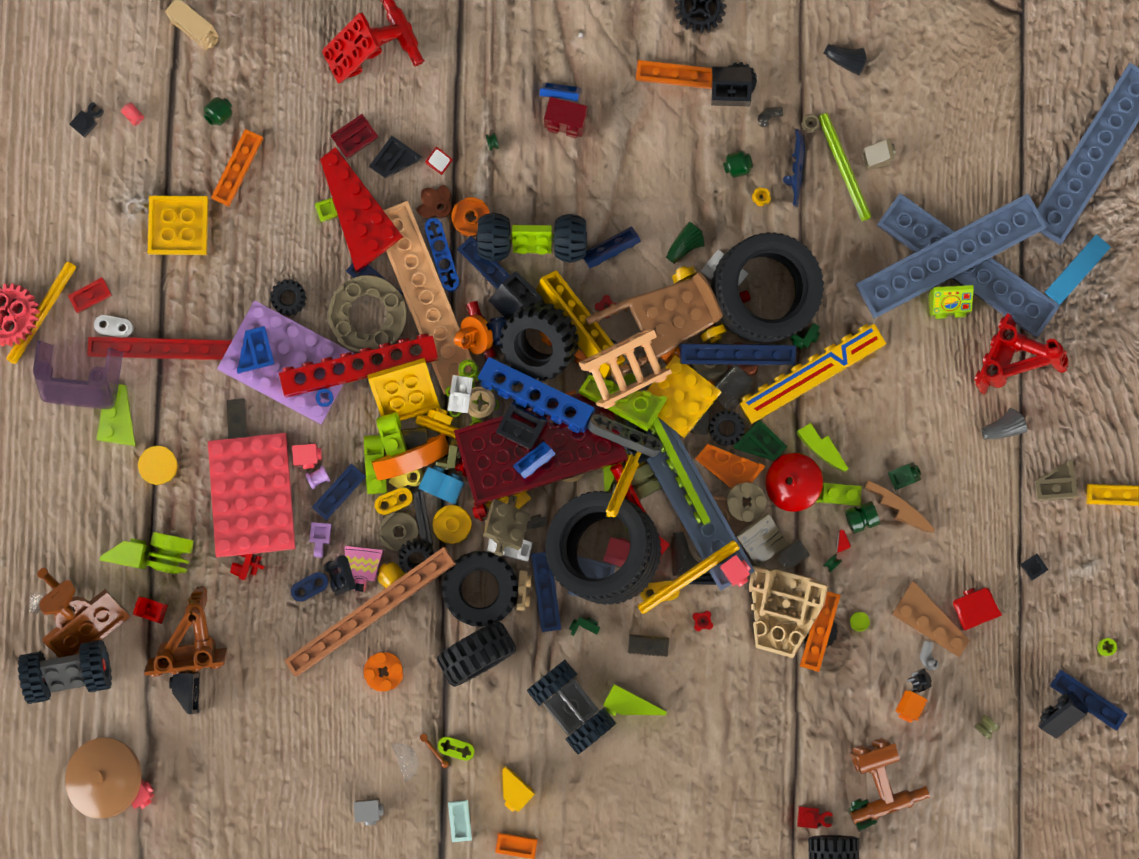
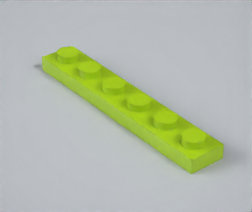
(682, 478)

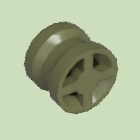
(986, 727)

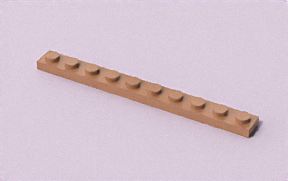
(370, 611)

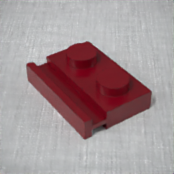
(354, 136)

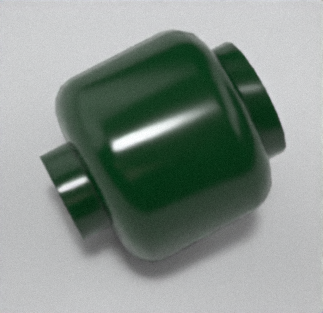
(217, 111)
(738, 164)

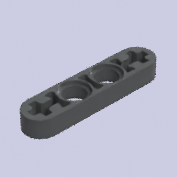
(624, 436)

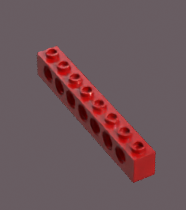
(350, 374)

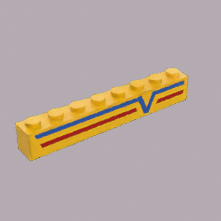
(811, 374)

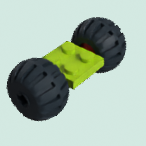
(495, 237)

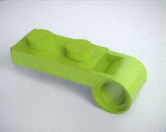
(390, 433)
(373, 450)
(840, 494)

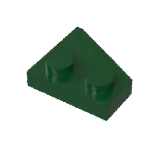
(761, 442)

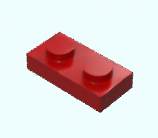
(89, 295)

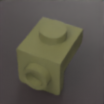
(450, 461)

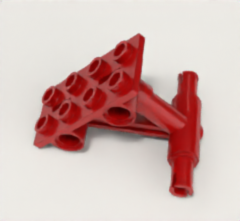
(361, 42)
(1005, 345)

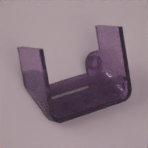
(96, 393)

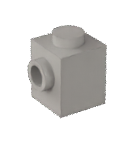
(368, 811)

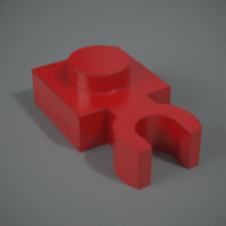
(810, 817)

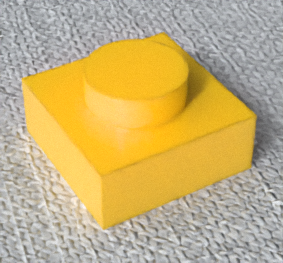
(440, 415)

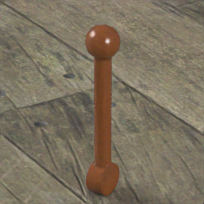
(424, 738)

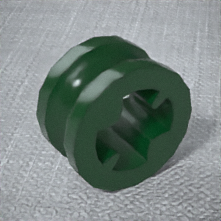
(492, 141)
(832, 562)

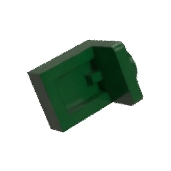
(811, 336)
(589, 624)
(856, 805)

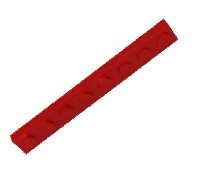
(159, 348)

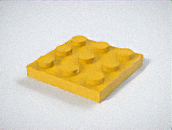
(178, 225)
(404, 390)
(687, 396)

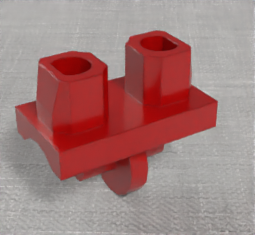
(242, 570)

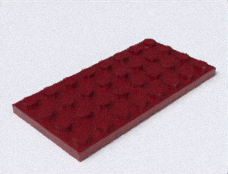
(491, 457)

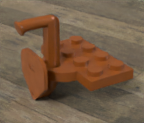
(83, 623)

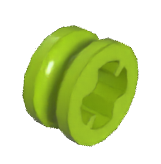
(1110, 642)

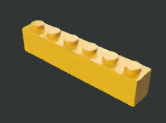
(591, 337)

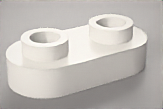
(113, 326)

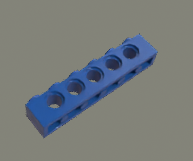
(495, 369)

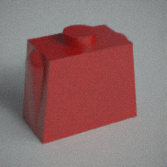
(975, 608)

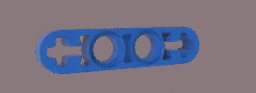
(443, 254)

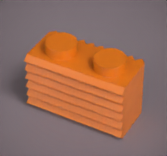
(910, 706)

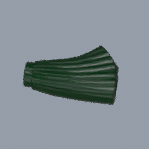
(687, 240)

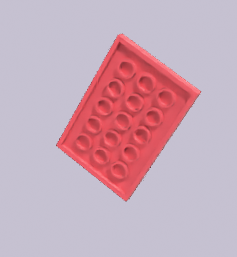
(251, 495)

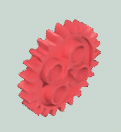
(23, 321)

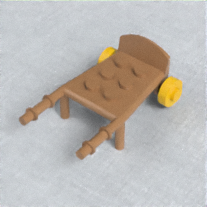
(672, 312)

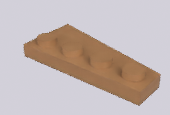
(925, 617)

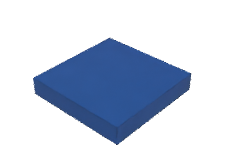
(560, 91)

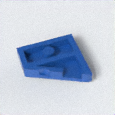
(255, 351)

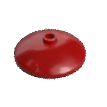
(806, 482)

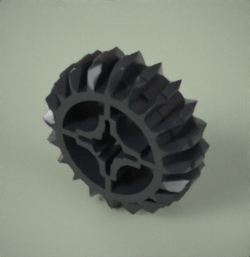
(705, 14)

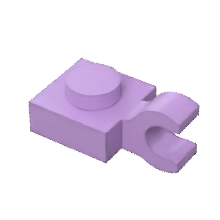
(320, 535)

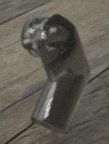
(767, 114)

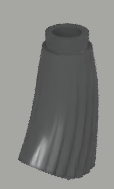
(1009, 425)

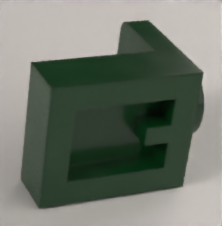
(905, 475)

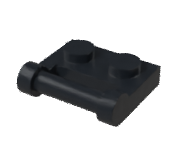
(518, 431)
(340, 582)

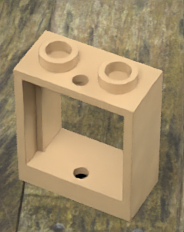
(192, 24)

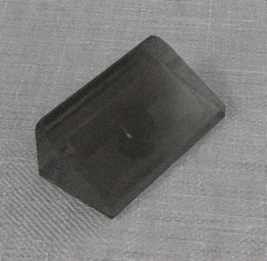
(237, 418)

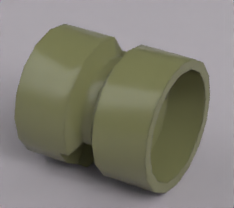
(645, 482)

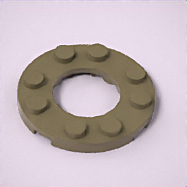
(367, 285)

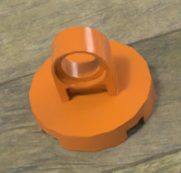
(475, 334)

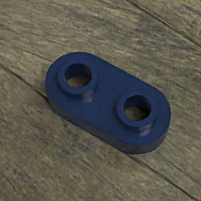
(309, 586)

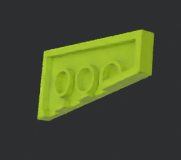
(638, 407)

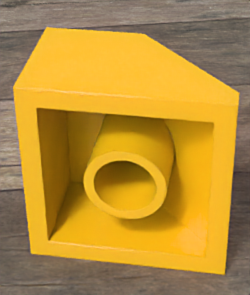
(515, 790)

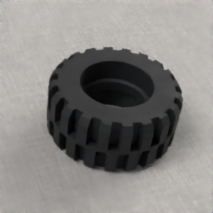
(554, 326)
(453, 588)
(476, 653)

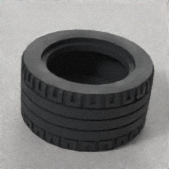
(805, 274)
(564, 538)

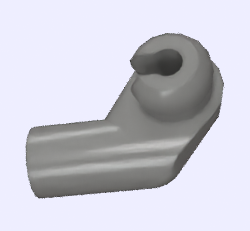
(927, 658)

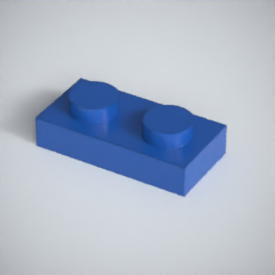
(533, 460)

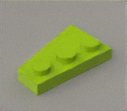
(116, 423)

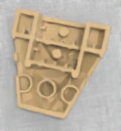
(784, 608)

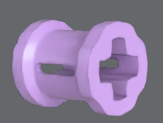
(317, 477)

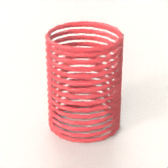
(133, 111)

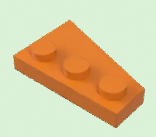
(728, 466)

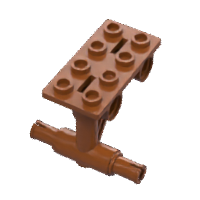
(192, 657)
(874, 760)

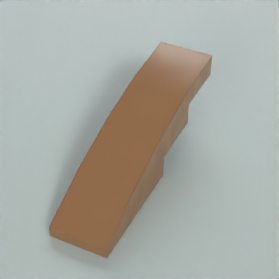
(905, 512)

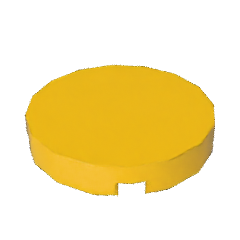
(157, 465)
(452, 524)

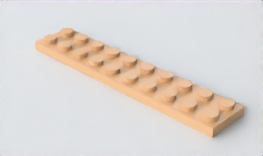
(425, 294)

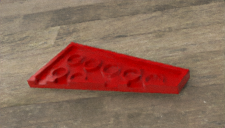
(362, 219)

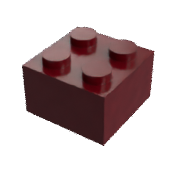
(565, 117)

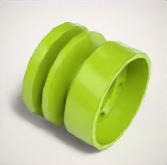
(169, 553)

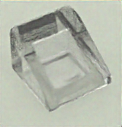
(34, 602)

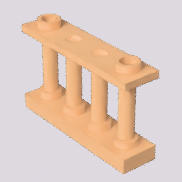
(610, 356)

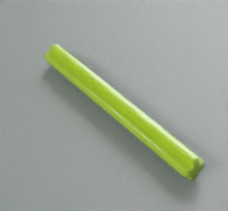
(844, 167)

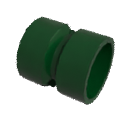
(862, 517)

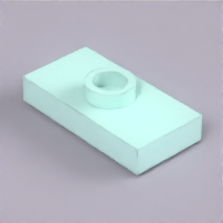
(460, 821)

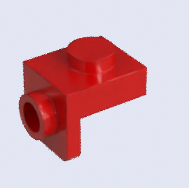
(150, 609)

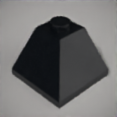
(186, 690)

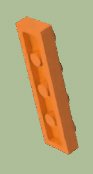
(674, 74)
(237, 168)
(819, 634)

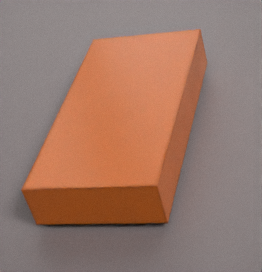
(516, 845)

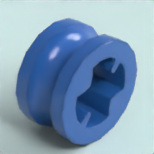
(318, 398)

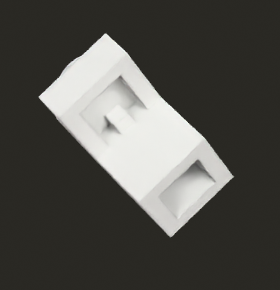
(521, 554)

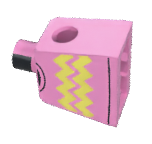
(363, 565)

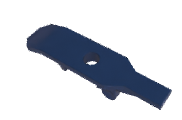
(796, 180)

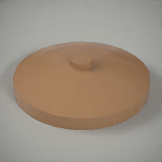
(103, 778)

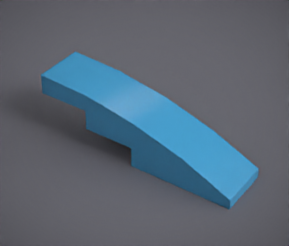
(1077, 269)

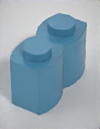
(442, 485)

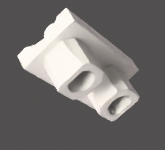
(460, 394)

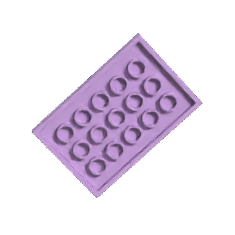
(290, 346)

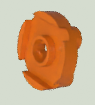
(464, 208)
(394, 669)

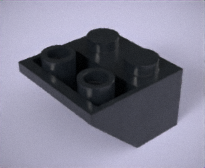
(731, 86)
(513, 294)
(1063, 715)

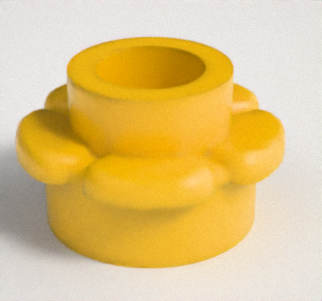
(766, 196)

